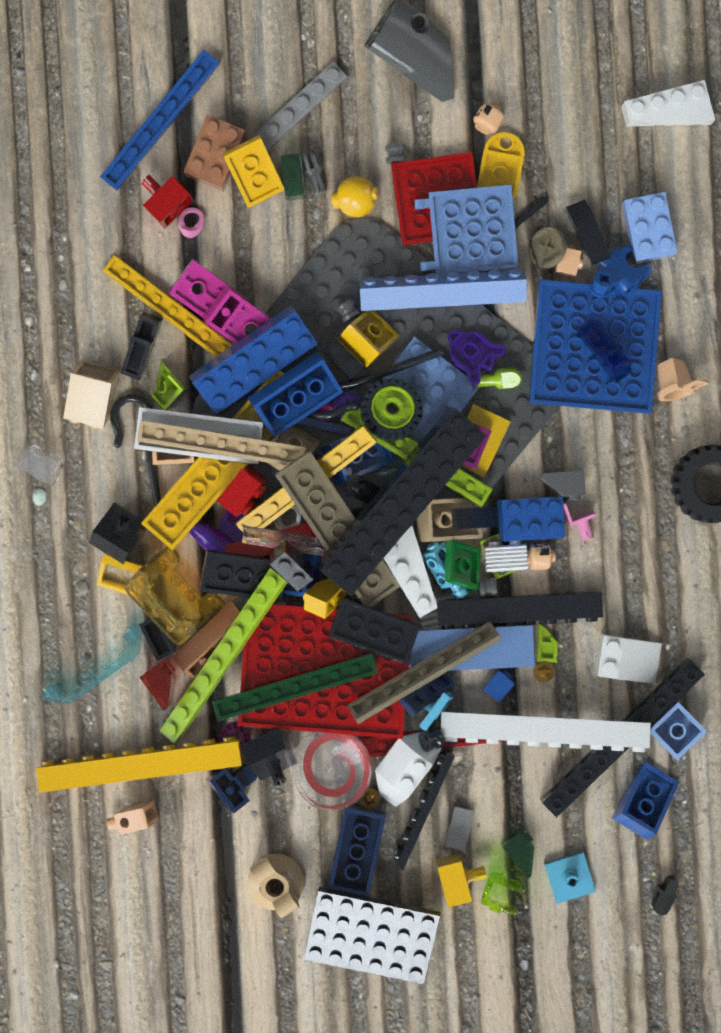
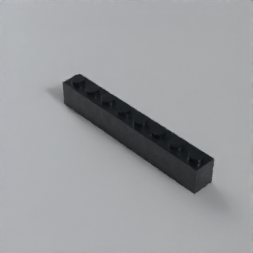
(519, 609)

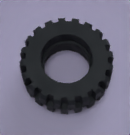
(683, 484)

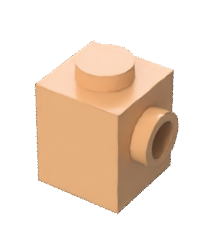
(570, 263)

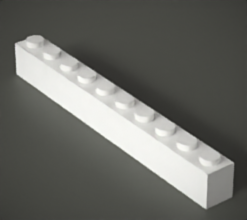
(545, 730)

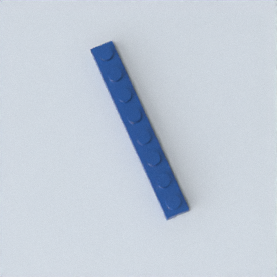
(160, 120)

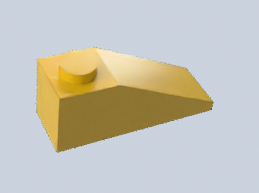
(323, 598)

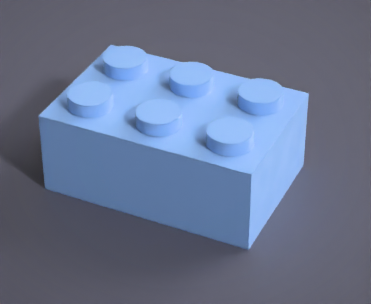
(649, 227)

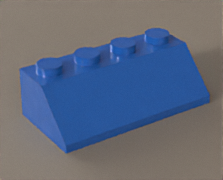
(295, 394)

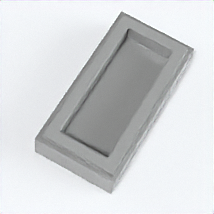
(459, 828)

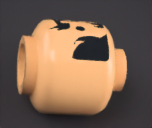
(488, 118)
(540, 556)

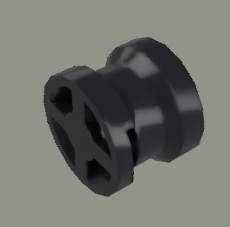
(431, 740)

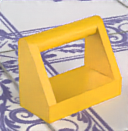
(128, 565)

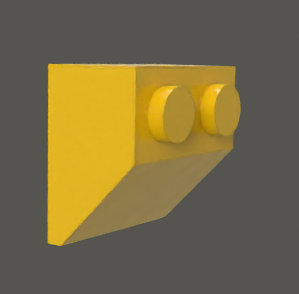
(368, 336)

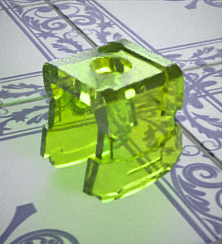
(498, 906)

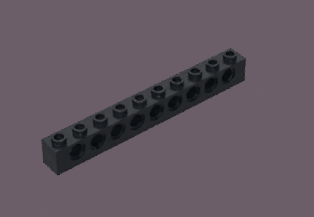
(598, 761)

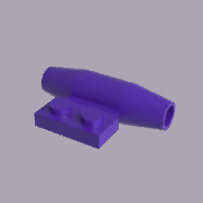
(214, 538)

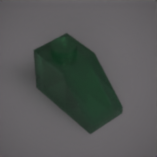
(521, 850)

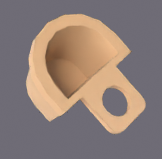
(676, 380)

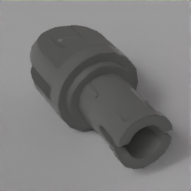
(315, 173)

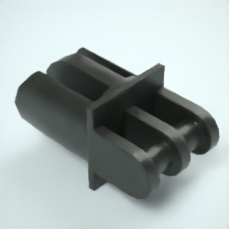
(665, 896)

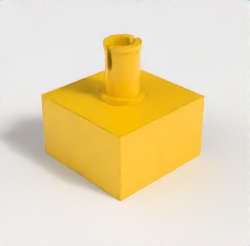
(456, 879)

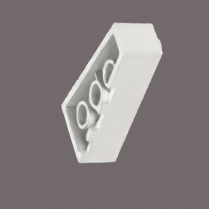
(674, 106)
(410, 572)

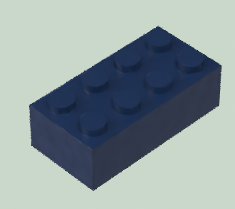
(357, 850)

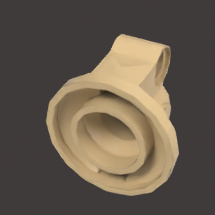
(288, 872)

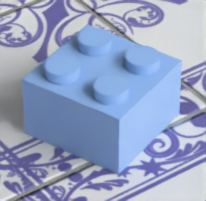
(677, 730)

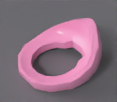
(191, 232)

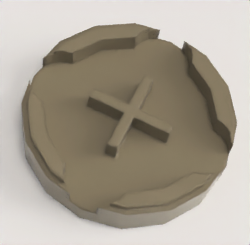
(547, 247)

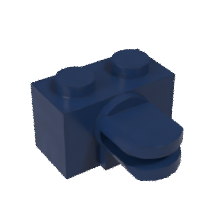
(231, 786)

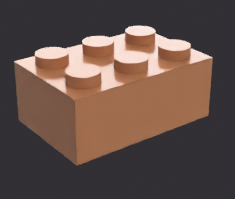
(206, 159)

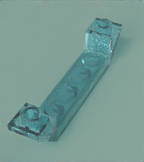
(57, 693)

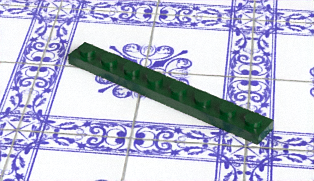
(295, 686)

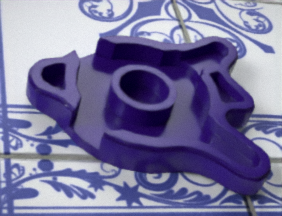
(472, 353)

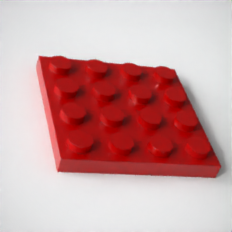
(416, 179)

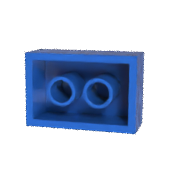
(531, 519)

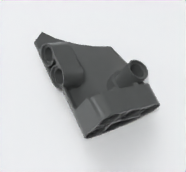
(417, 52)

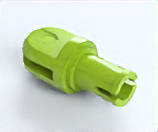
(502, 378)

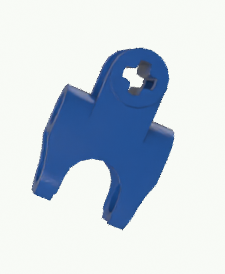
(617, 274)

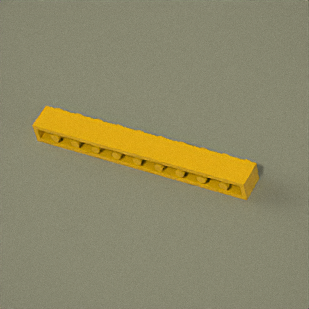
(139, 765)

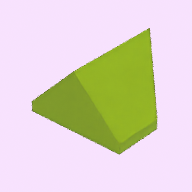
(167, 387)

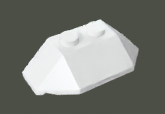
(403, 768)

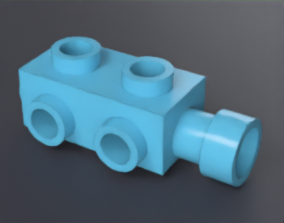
(435, 560)

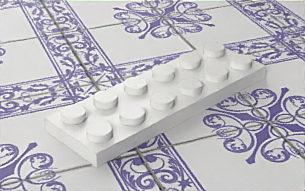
(200, 422)

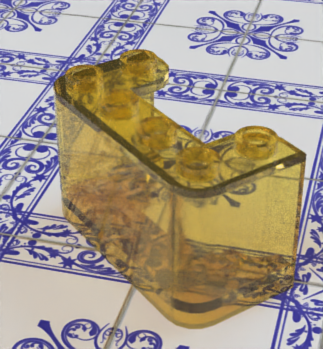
(170, 598)

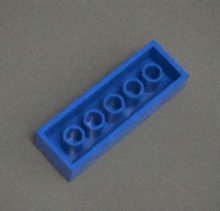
(253, 360)

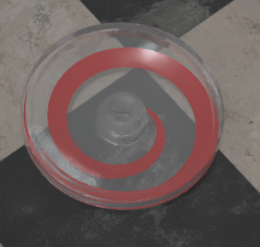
(331, 770)

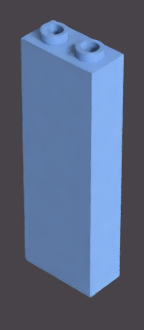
(512, 651)

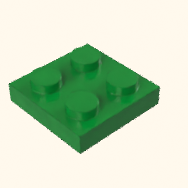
(462, 565)

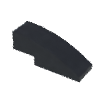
(588, 232)
(141, 345)

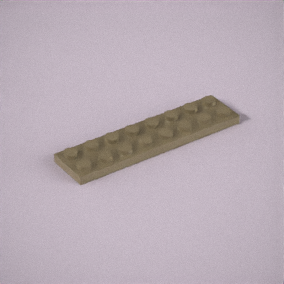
(329, 518)

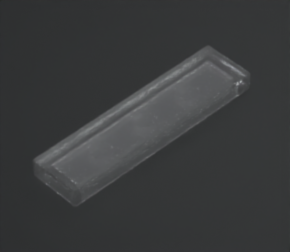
(273, 538)

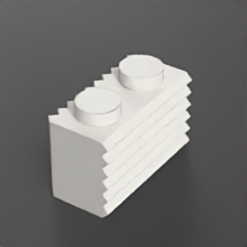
(505, 557)

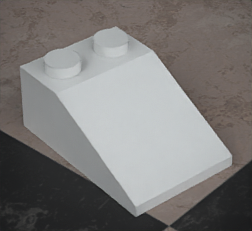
(627, 659)

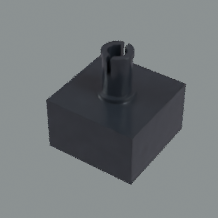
(118, 533)
(269, 756)

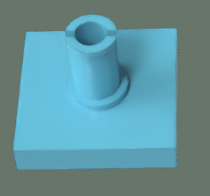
(435, 709)
(569, 877)

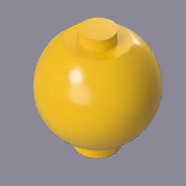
(355, 196)

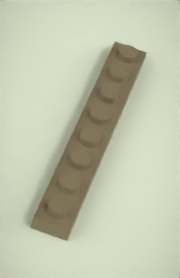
(424, 672)

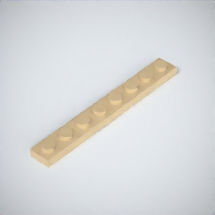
(218, 443)

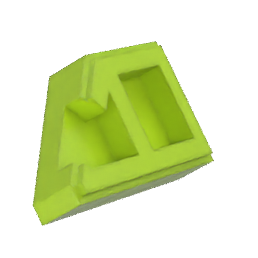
(546, 646)

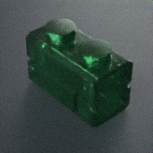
(293, 177)

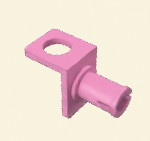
(581, 521)

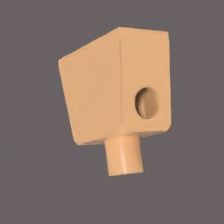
(134, 818)

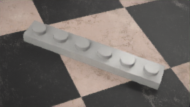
(301, 105)

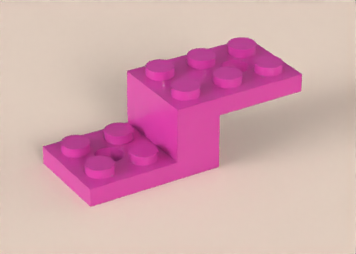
(217, 303)

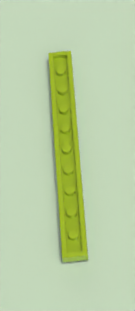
(224, 655)

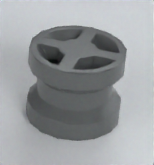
(395, 153)
(348, 310)
(488, 587)

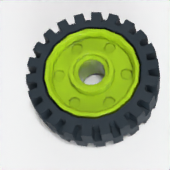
(386, 424)

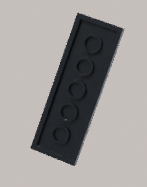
(421, 813)

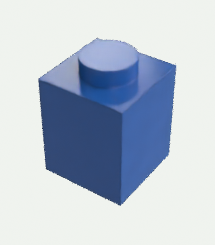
(499, 684)

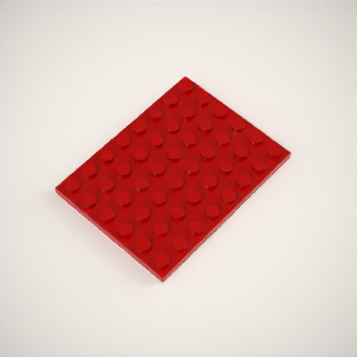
(297, 642)

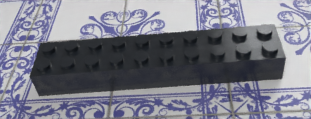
(400, 500)

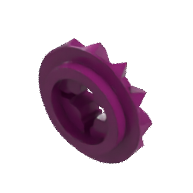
(231, 729)

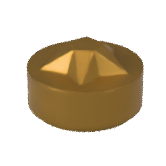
(543, 671)
(370, 798)

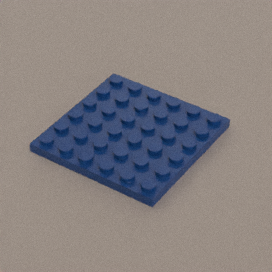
(564, 367)

